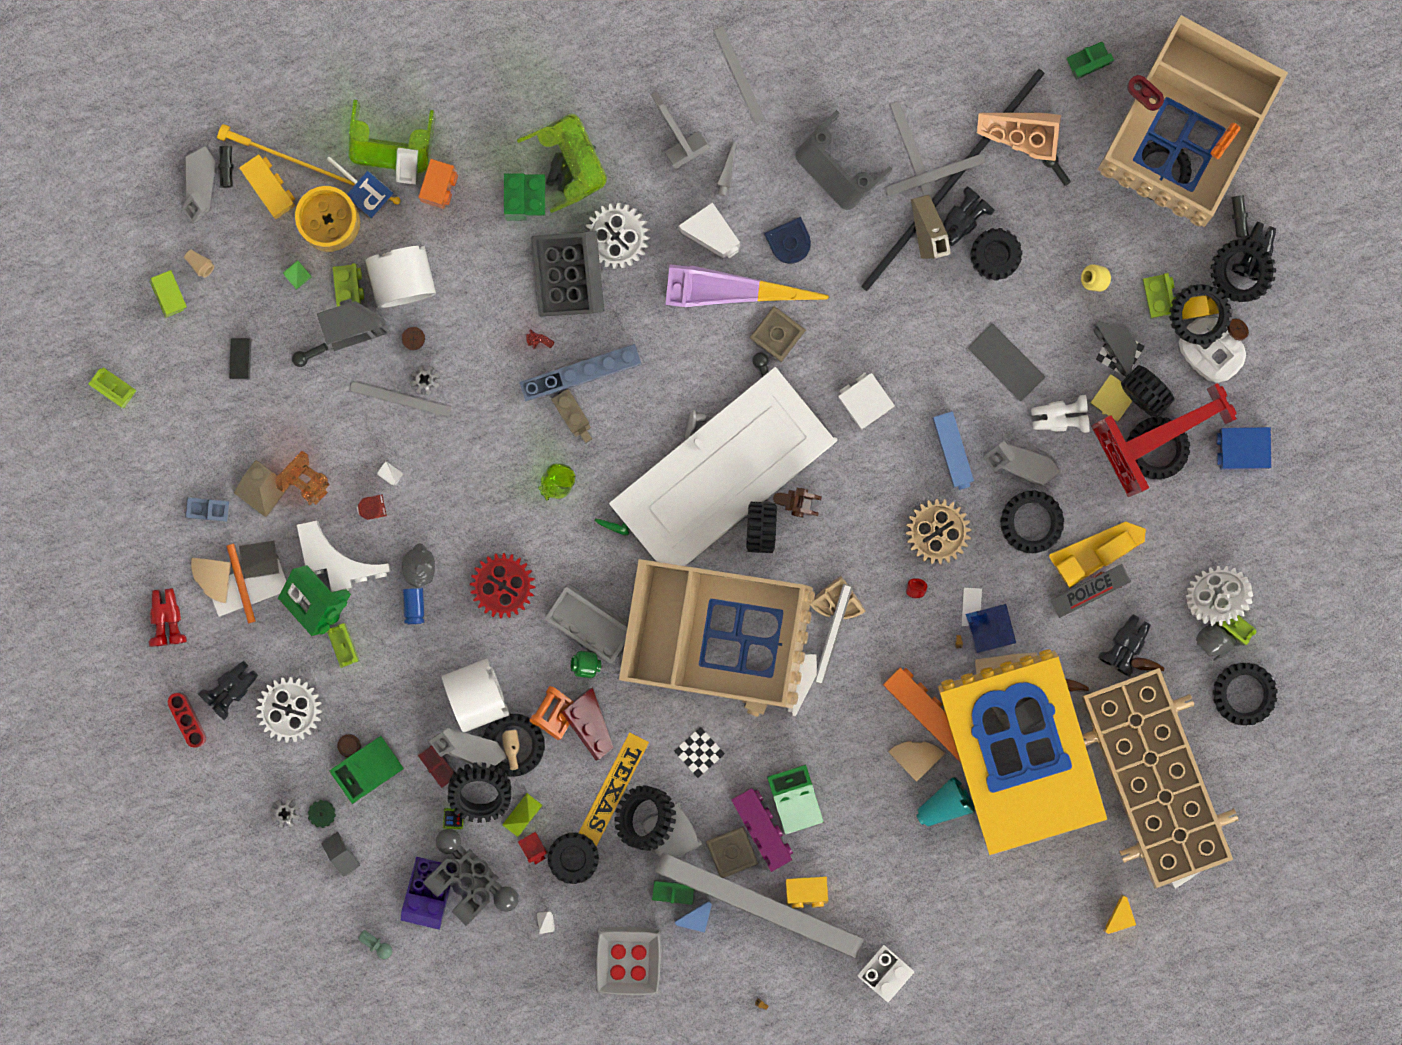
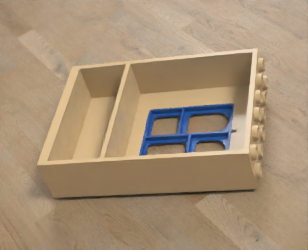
(1212, 85)
(672, 629)

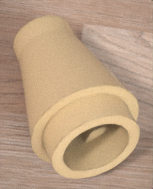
(200, 264)

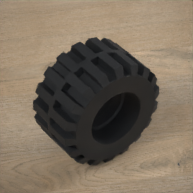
(1008, 241)
(1147, 391)
(761, 527)
(591, 858)

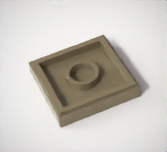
(777, 334)
(732, 852)

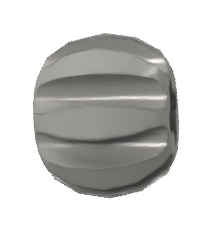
(418, 380)
(282, 820)

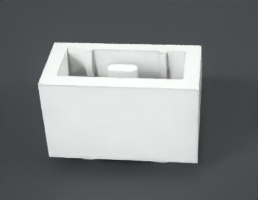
(885, 973)

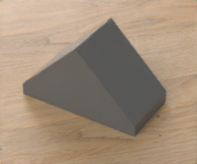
(340, 854)

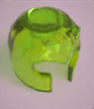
(557, 481)

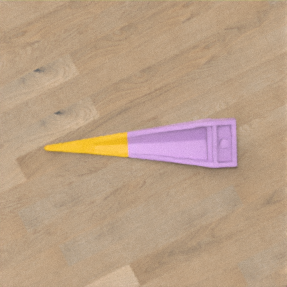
(703, 286)

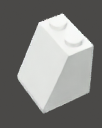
(711, 232)

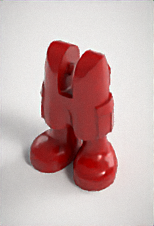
(164, 613)

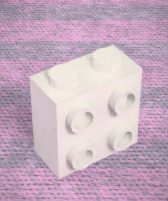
(865, 400)

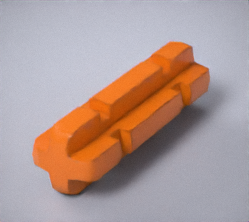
(1225, 140)

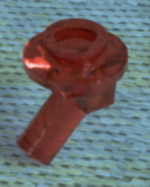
(534, 339)

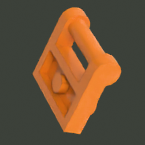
(556, 723)

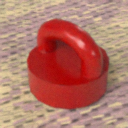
(916, 588)

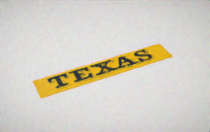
(613, 787)

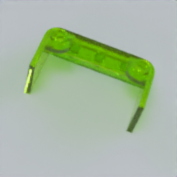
(383, 153)
(578, 153)

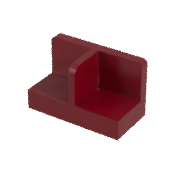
(437, 766)

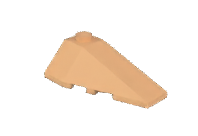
(1028, 132)

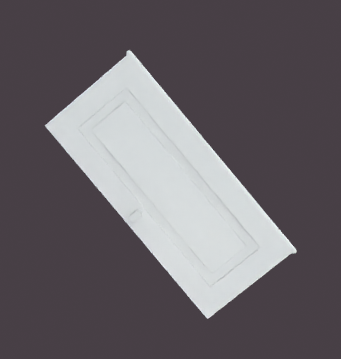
(721, 469)

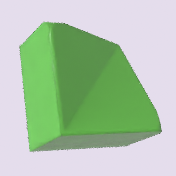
(297, 274)

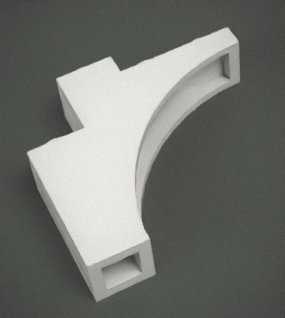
(341, 570)

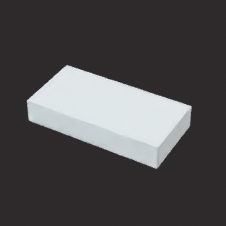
(406, 166)

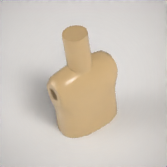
(511, 747)

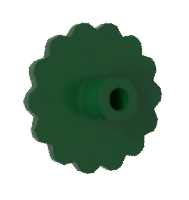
(321, 813)

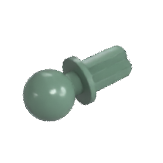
(383, 950)

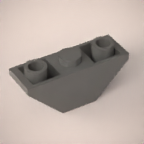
(1118, 344)

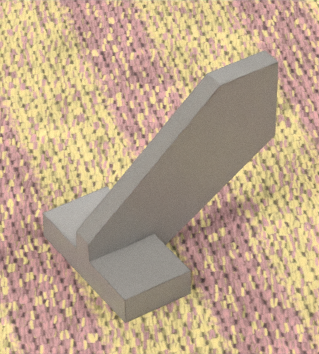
(686, 148)
(198, 183)
(1022, 462)
(467, 747)

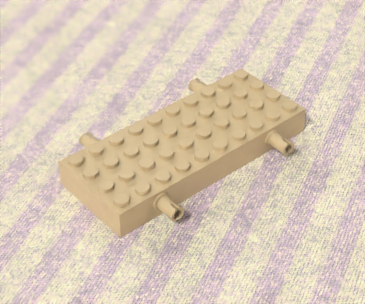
(1157, 778)

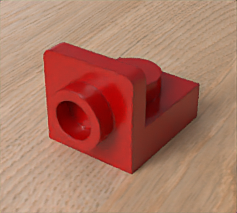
(533, 848)

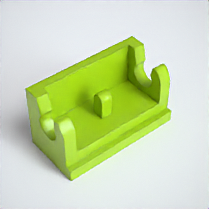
(168, 294)
(112, 387)
(1240, 629)
(343, 645)

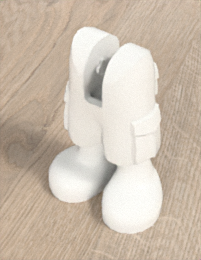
(1056, 415)

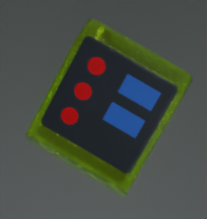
(451, 820)

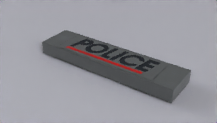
(1090, 590)

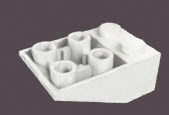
(809, 672)

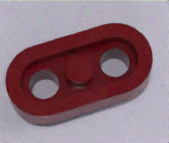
(1146, 92)

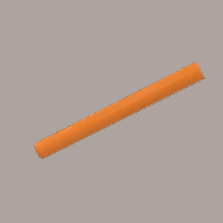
(241, 583)

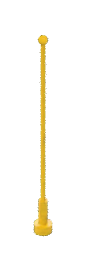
(224, 133)

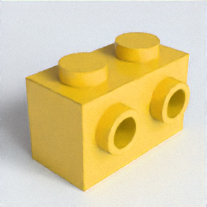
(806, 892)

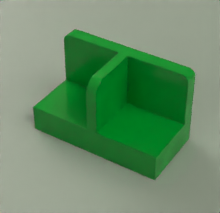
(1089, 60)
(672, 892)

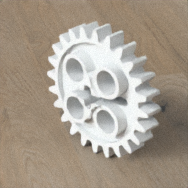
(630, 222)
(1219, 595)
(283, 727)

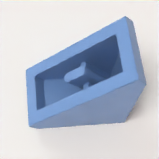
(696, 918)

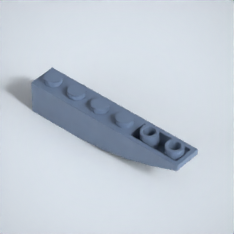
(581, 372)

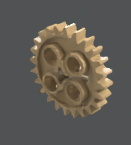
(928, 516)

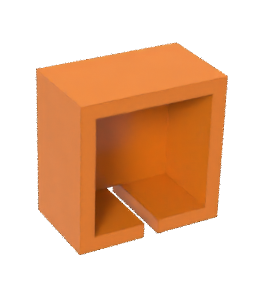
(438, 183)

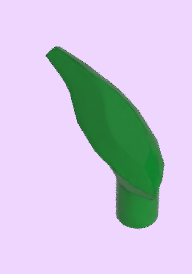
(623, 529)

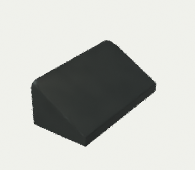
(240, 358)

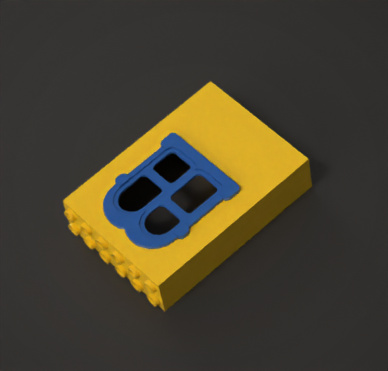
(1037, 798)

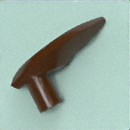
(1145, 664)
(1074, 685)

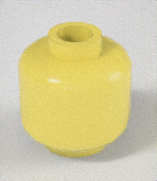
(1095, 278)

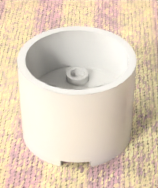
(400, 276)
(475, 695)

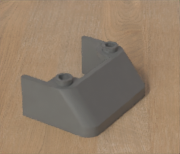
(829, 175)
(351, 325)

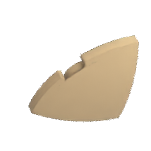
(212, 577)
(827, 600)
(916, 757)

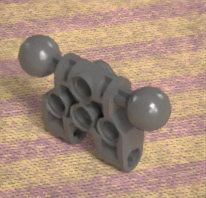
(505, 898)

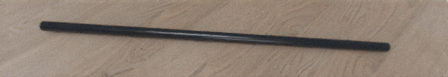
(948, 185)

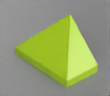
(522, 814)

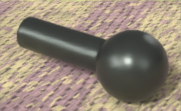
(1058, 170)
(301, 358)
(760, 361)

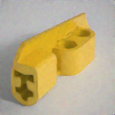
(1097, 551)

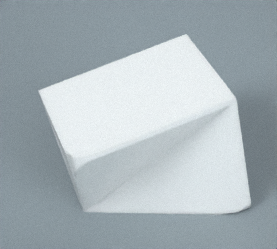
(390, 473)
(545, 922)

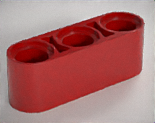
(194, 727)

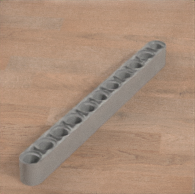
(759, 905)

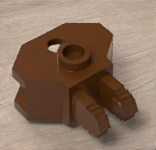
(797, 501)

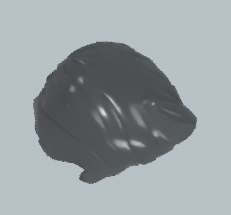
(418, 566)
(1215, 641)

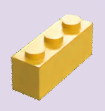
(268, 186)

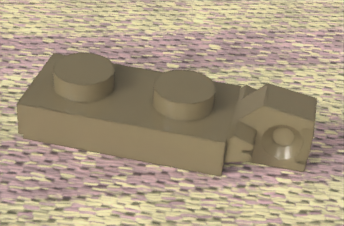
(572, 415)

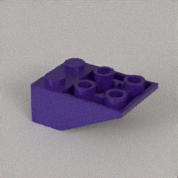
(420, 903)

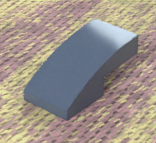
(207, 509)

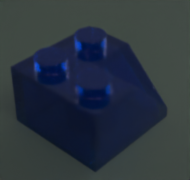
(990, 628)

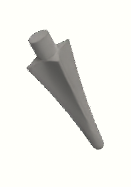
(725, 179)

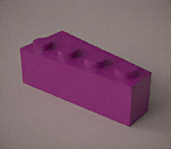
(761, 829)

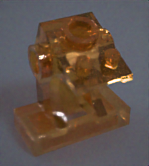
(290, 476)

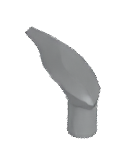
(691, 422)

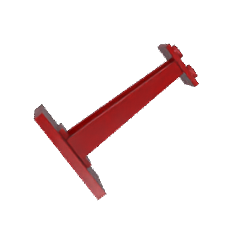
(1123, 454)

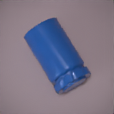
(413, 606)

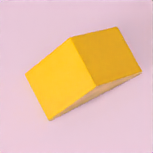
(1121, 917)

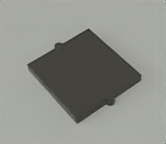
(259, 559)

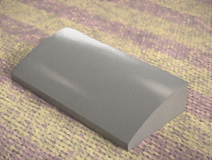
(588, 623)

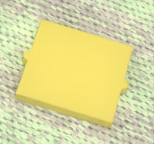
(1112, 398)

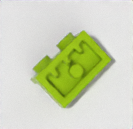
(347, 283)
(1159, 294)

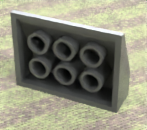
(568, 273)

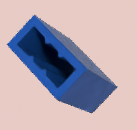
(1244, 448)

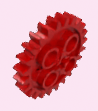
(512, 570)

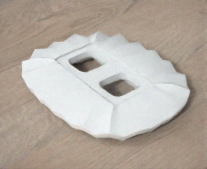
(1202, 360)

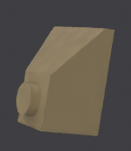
(259, 488)

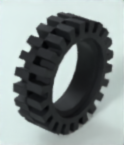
(1266, 270)
(1176, 464)
(1016, 540)
(1269, 694)
(535, 733)
(483, 774)
(626, 828)

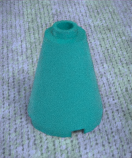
(946, 804)

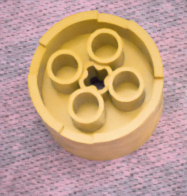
(322, 203)

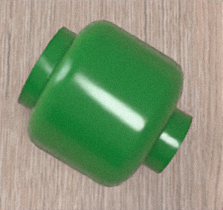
(585, 664)

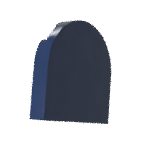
(789, 241)

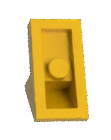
(1199, 307)

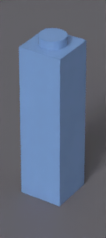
(953, 450)

